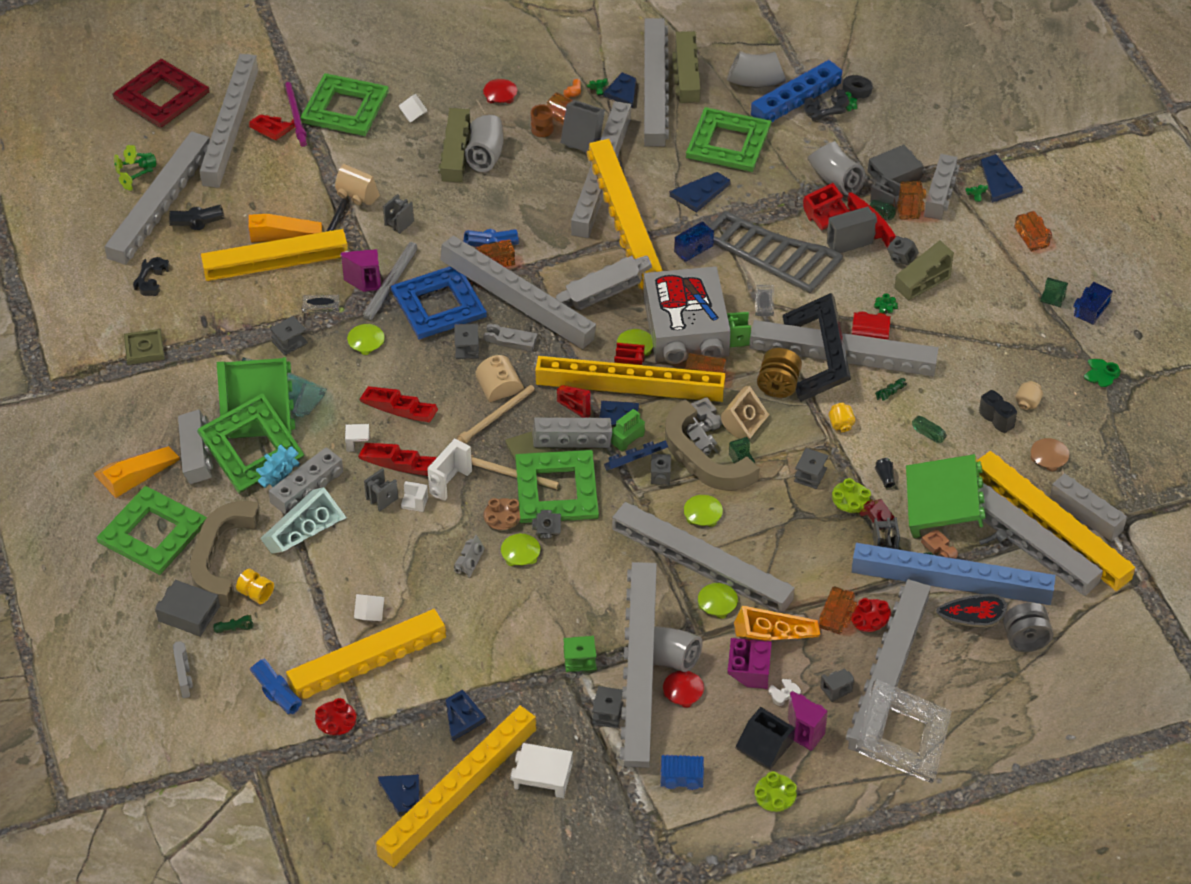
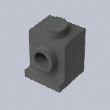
(837, 684)

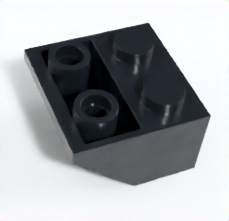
(765, 738)

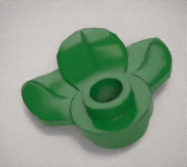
(1102, 372)

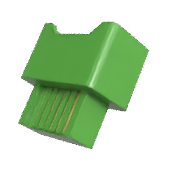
(627, 430)

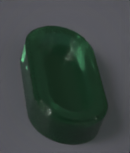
(929, 429)

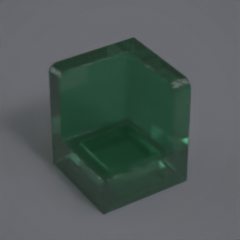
(1054, 292)
(740, 449)

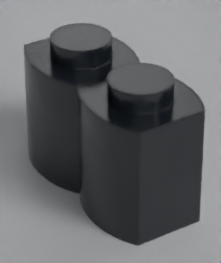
(997, 411)

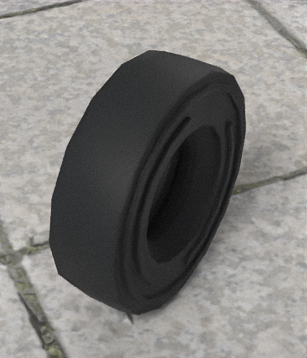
(856, 80)

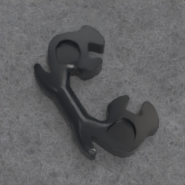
(813, 108)
(150, 287)

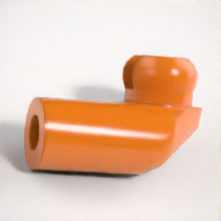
(574, 90)

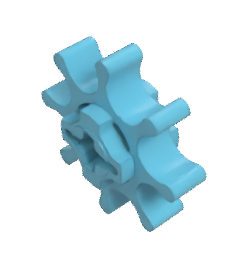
(277, 466)

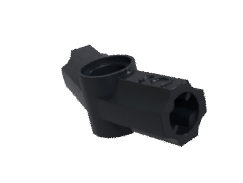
(196, 217)

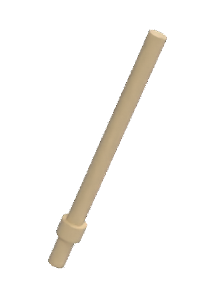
(465, 437)
(511, 472)

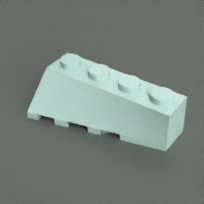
(303, 521)

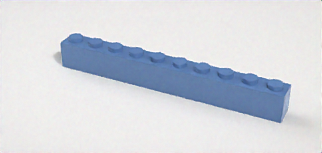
(953, 573)

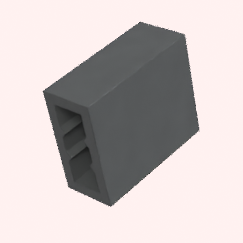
(582, 125)
(896, 165)
(851, 230)
(187, 607)

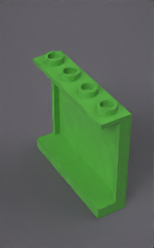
(248, 379)
(944, 493)

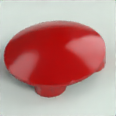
(500, 91)
(871, 614)
(683, 688)
(335, 717)

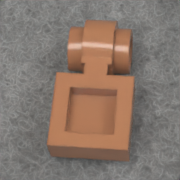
(937, 542)

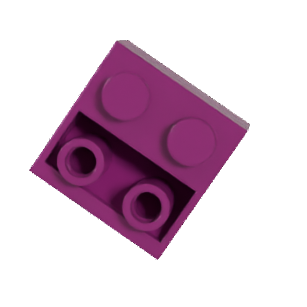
(361, 269)
(750, 662)
(807, 719)

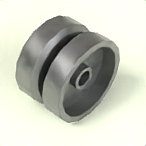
(1028, 627)

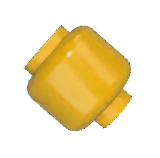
(841, 417)

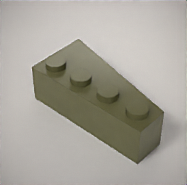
(686, 67)
(454, 145)

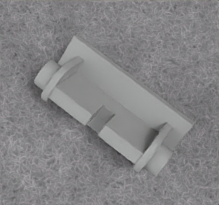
(697, 431)
(470, 556)

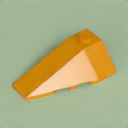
(276, 227)
(130, 472)
(770, 625)

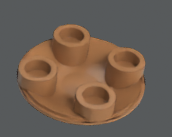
(1049, 453)
(502, 513)

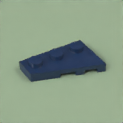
(999, 179)
(701, 191)
(633, 454)

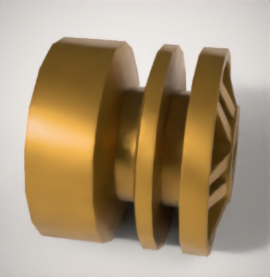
(779, 372)

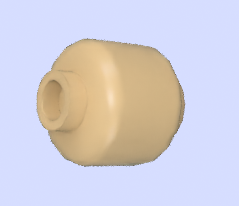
(1029, 395)

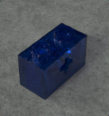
(693, 241)
(1092, 303)

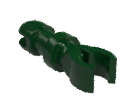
(891, 389)
(220, 627)

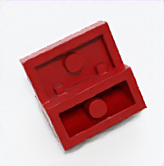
(824, 204)
(871, 325)

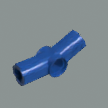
(489, 236)
(275, 687)

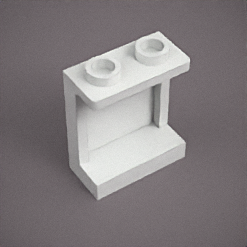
(453, 459)
(543, 768)

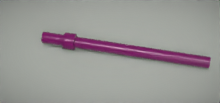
(300, 131)

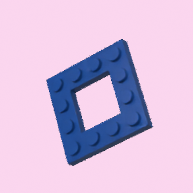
(424, 326)

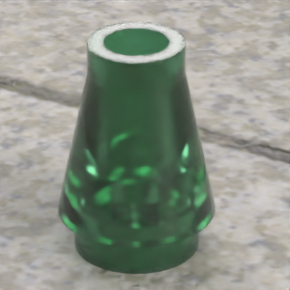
(886, 210)

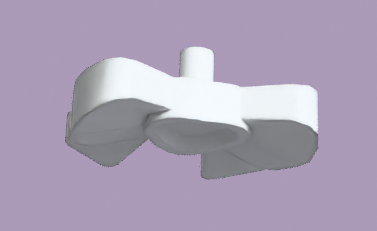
(780, 697)

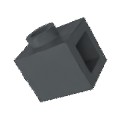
(660, 469)

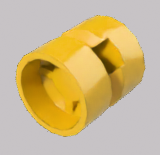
(255, 585)

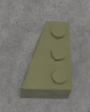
(926, 271)

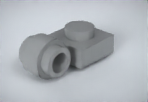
(707, 411)

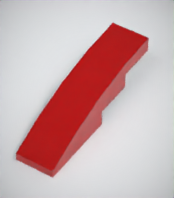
(882, 228)
(400, 405)
(394, 458)

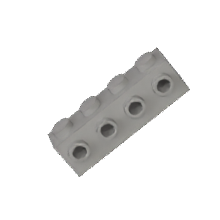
(941, 185)
(572, 432)
(194, 452)
(310, 476)
(1088, 507)

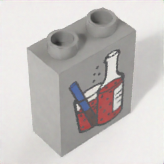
(686, 314)

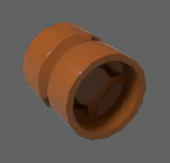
(542, 120)

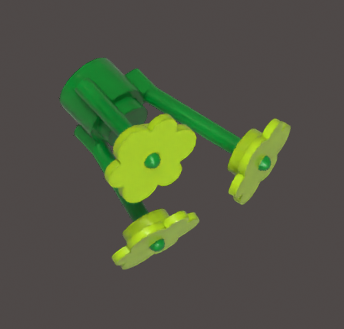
(147, 162)

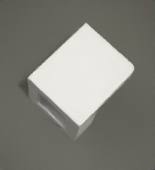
(412, 108)
(356, 433)
(415, 496)
(369, 607)

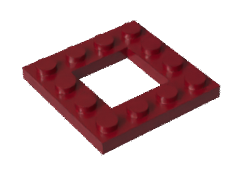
(190, 88)

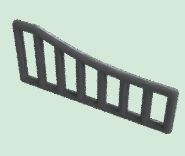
(785, 242)

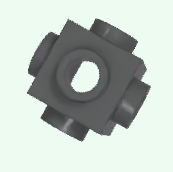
(902, 250)
(552, 519)

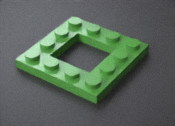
(316, 113)
(746, 159)
(216, 431)
(579, 461)
(116, 535)

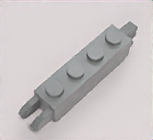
(604, 282)

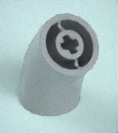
(756, 70)
(485, 143)
(837, 168)
(676, 648)

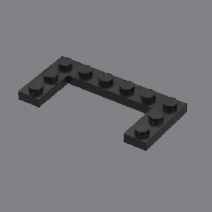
(838, 369)

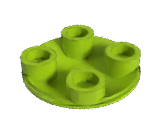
(637, 336)
(365, 338)
(850, 496)
(703, 510)
(520, 549)
(717, 599)
(775, 792)

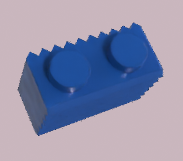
(682, 771)

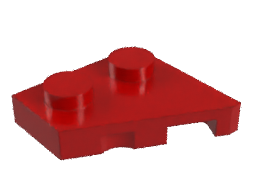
(271, 126)
(575, 400)

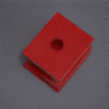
(630, 354)

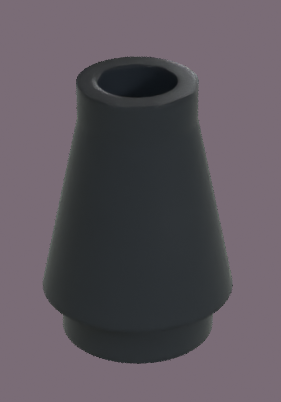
(885, 471)

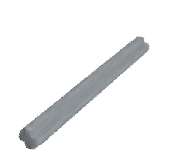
(390, 280)

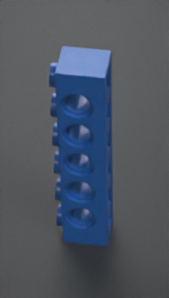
(795, 92)

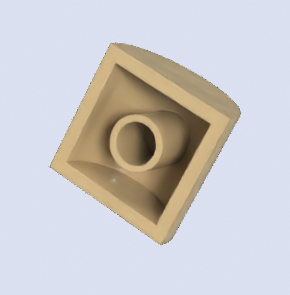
(356, 185)
(498, 378)
(744, 414)

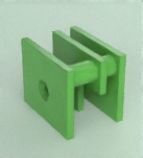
(739, 329)
(579, 653)

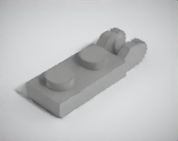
(510, 337)
(182, 668)

